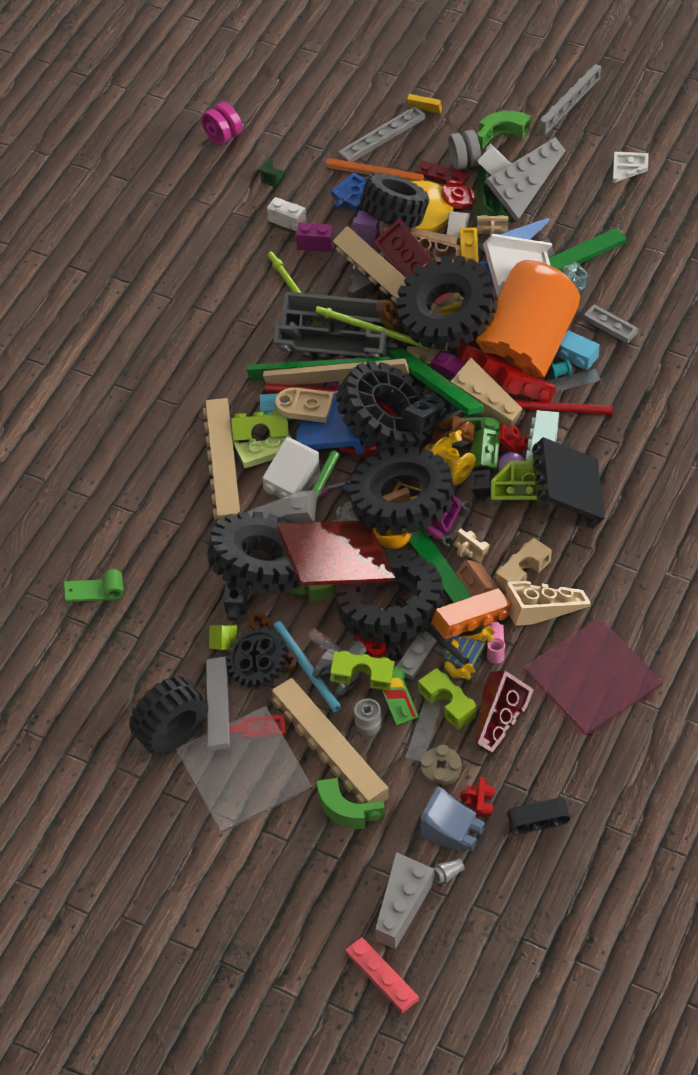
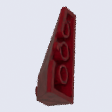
(501, 704)

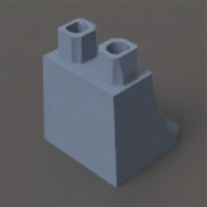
(450, 822)

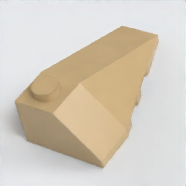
(539, 603)

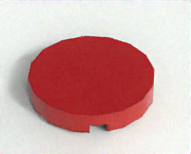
(457, 194)

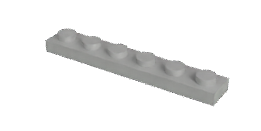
(570, 99)

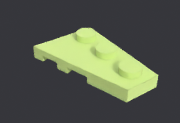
(258, 452)

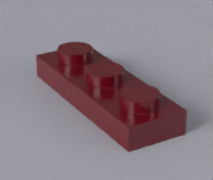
(440, 173)

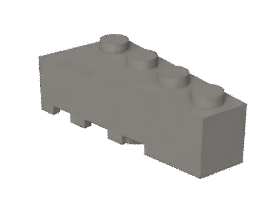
(403, 897)

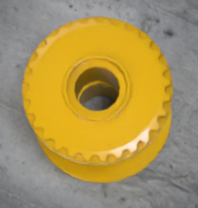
(459, 466)

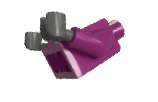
(443, 526)

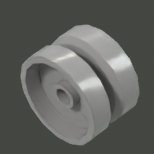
(464, 149)

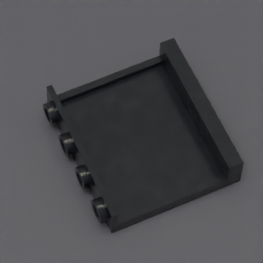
(568, 480)

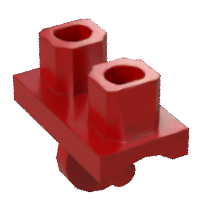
(510, 440)
(475, 796)

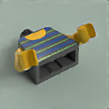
(472, 647)

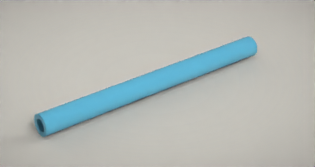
(308, 668)

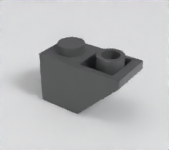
(361, 285)

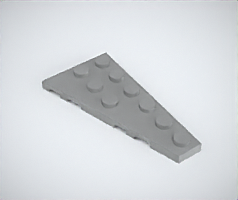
(523, 178)

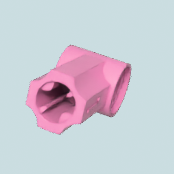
(496, 648)

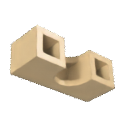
(532, 555)

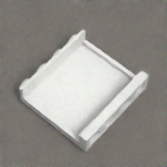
(506, 251)

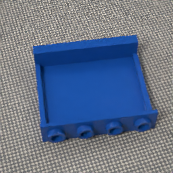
(330, 434)

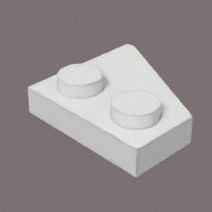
(629, 164)

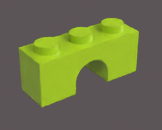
(243, 424)
(347, 664)
(438, 686)

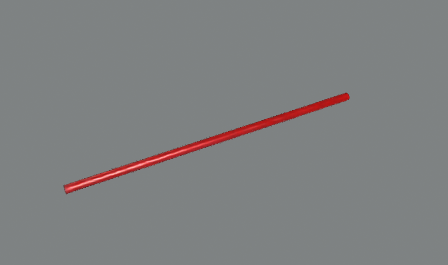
(525, 405)

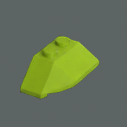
(514, 482)

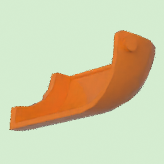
(531, 316)

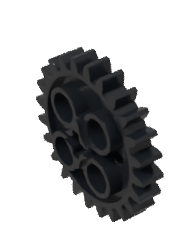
(240, 658)

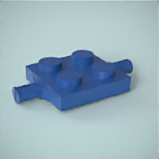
(349, 192)

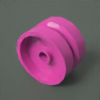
(221, 123)

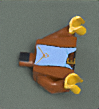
(457, 429)

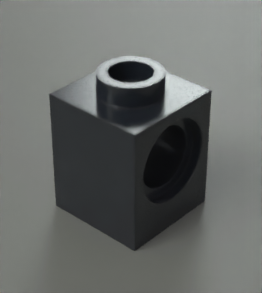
(481, 483)

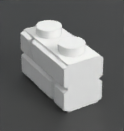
(286, 213)

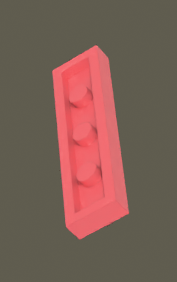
(382, 975)

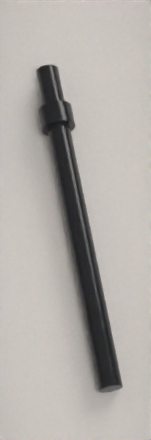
(437, 636)

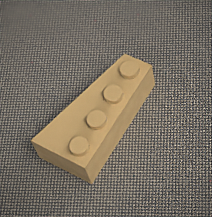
(485, 390)

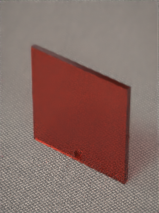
(335, 553)

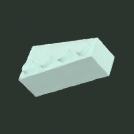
(542, 426)

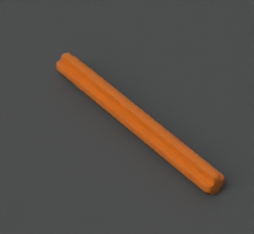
(368, 169)

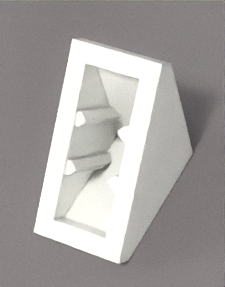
(456, 221)

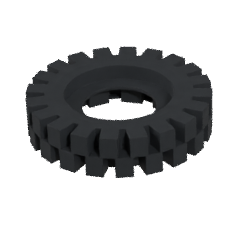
(430, 504)
(368, 620)

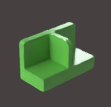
(485, 448)

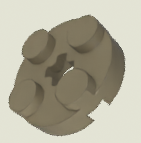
(442, 776)

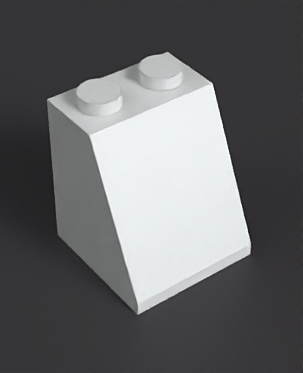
(292, 469)

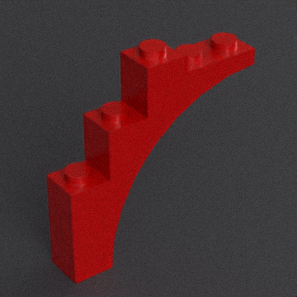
(508, 376)

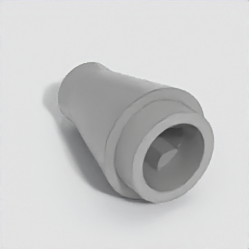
(446, 871)

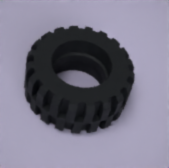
(394, 198)
(168, 715)

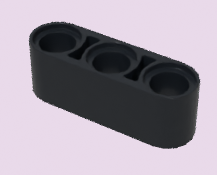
(538, 816)

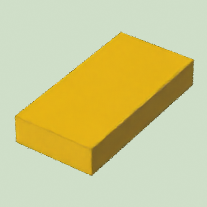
(424, 103)

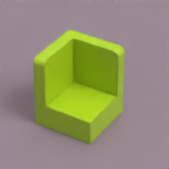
(221, 636)

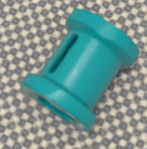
(560, 369)

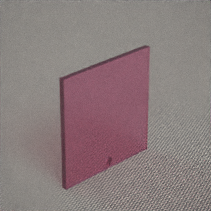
(593, 676)

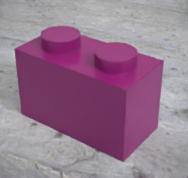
(314, 237)

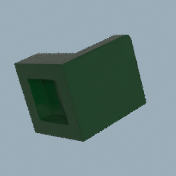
(271, 175)

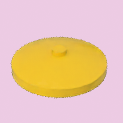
(437, 211)

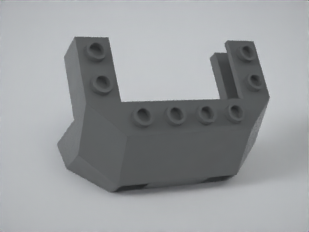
(335, 336)

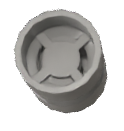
(367, 717)

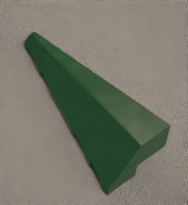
(486, 200)

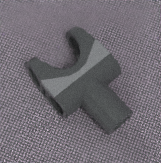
(325, 664)

